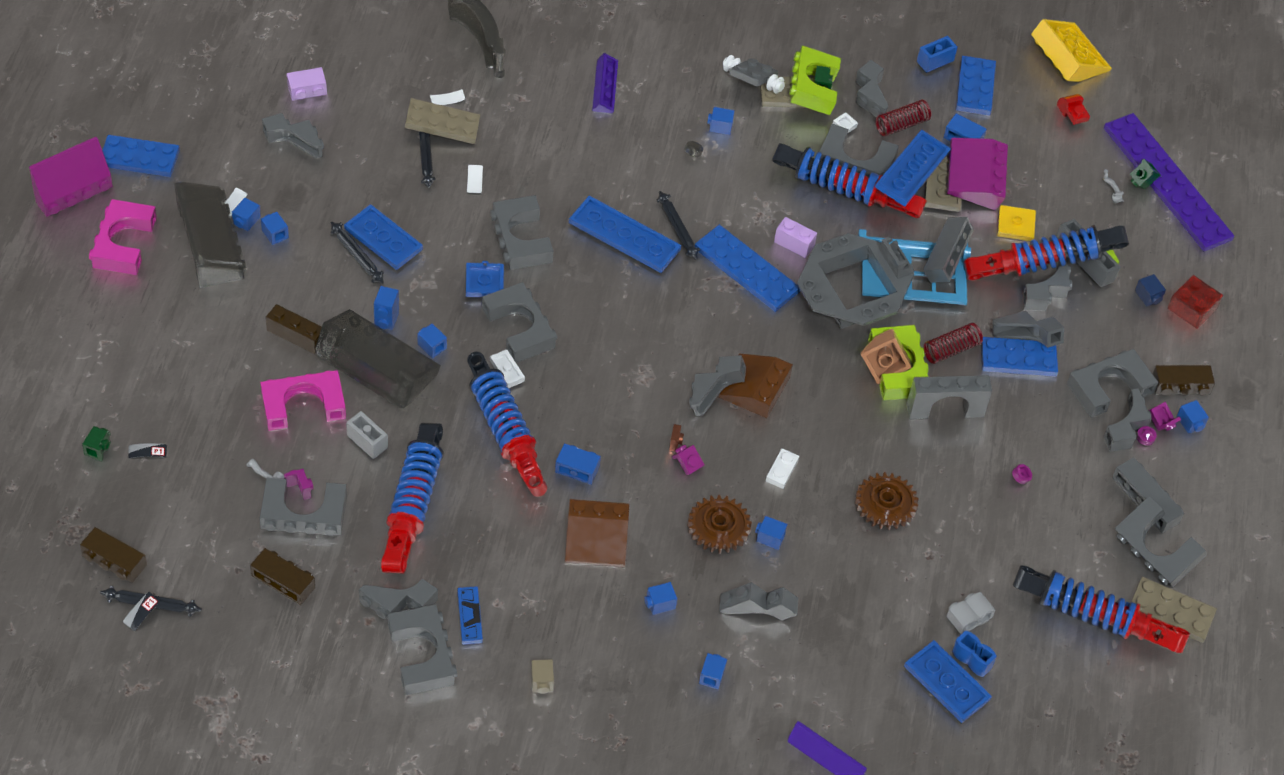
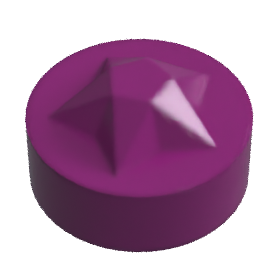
(1146, 435)
(1022, 474)

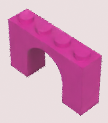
(118, 217)
(323, 385)

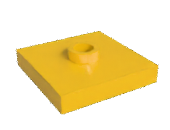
(1016, 223)

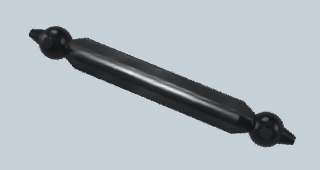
(426, 159)
(678, 225)
(357, 252)
(165, 603)

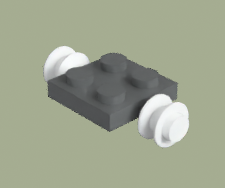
(754, 73)

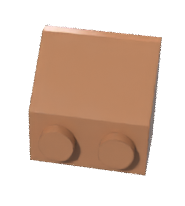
(885, 355)

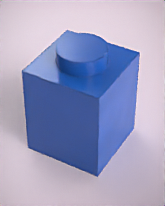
(721, 120)
(246, 214)
(274, 228)
(432, 340)
(1192, 417)
(771, 532)
(661, 598)
(713, 671)

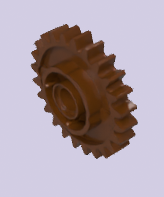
(872, 502)
(704, 526)

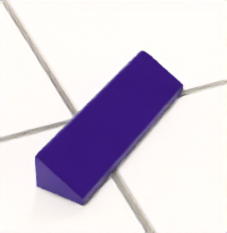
(605, 84)
(824, 752)

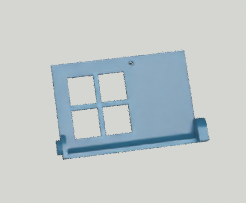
(873, 286)

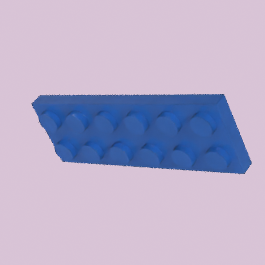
(912, 168)
(625, 234)
(747, 268)

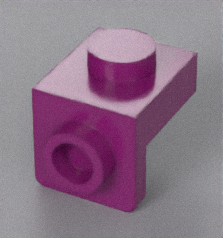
(1163, 417)
(688, 458)
(299, 478)

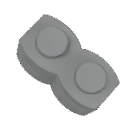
(971, 612)

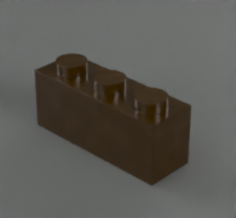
(293, 328)
(1184, 379)
(113, 555)
(283, 576)

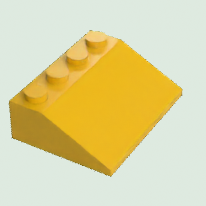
(1069, 50)

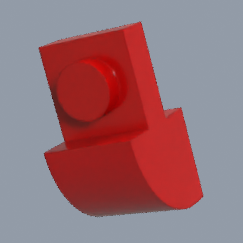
(1073, 108)

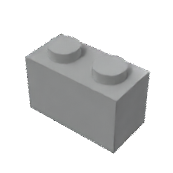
(367, 435)

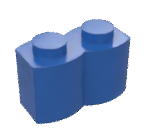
(971, 652)

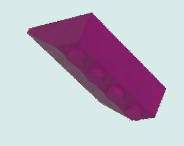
(978, 171)
(70, 177)

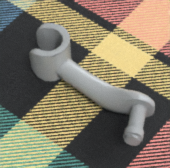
(1117, 196)
(252, 463)

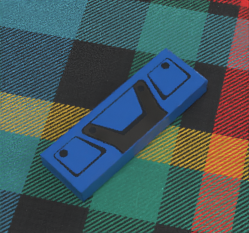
(470, 615)

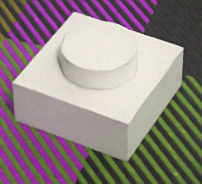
(846, 121)

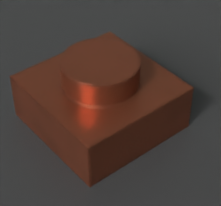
(676, 438)

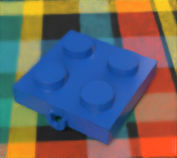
(483, 279)

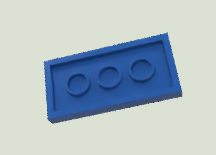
(976, 85)
(140, 155)
(383, 237)
(1018, 357)
(947, 681)

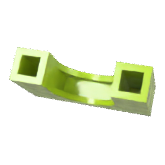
(806, 92)
(898, 385)

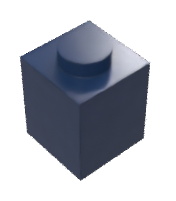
(1150, 290)

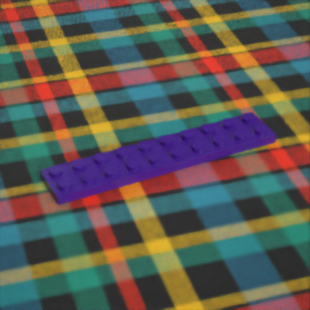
(1172, 185)

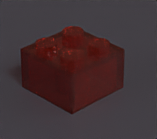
(1195, 301)

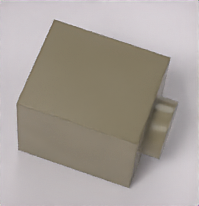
(542, 676)

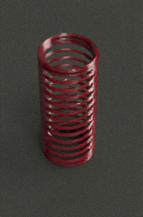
(919, 111)
(969, 336)

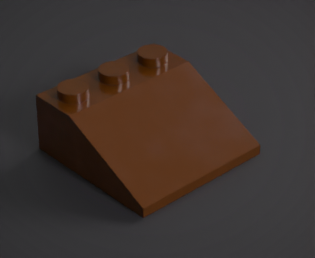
(762, 386)
(597, 533)

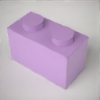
(306, 84)
(795, 237)

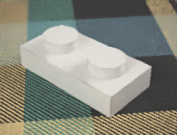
(505, 363)
(782, 468)

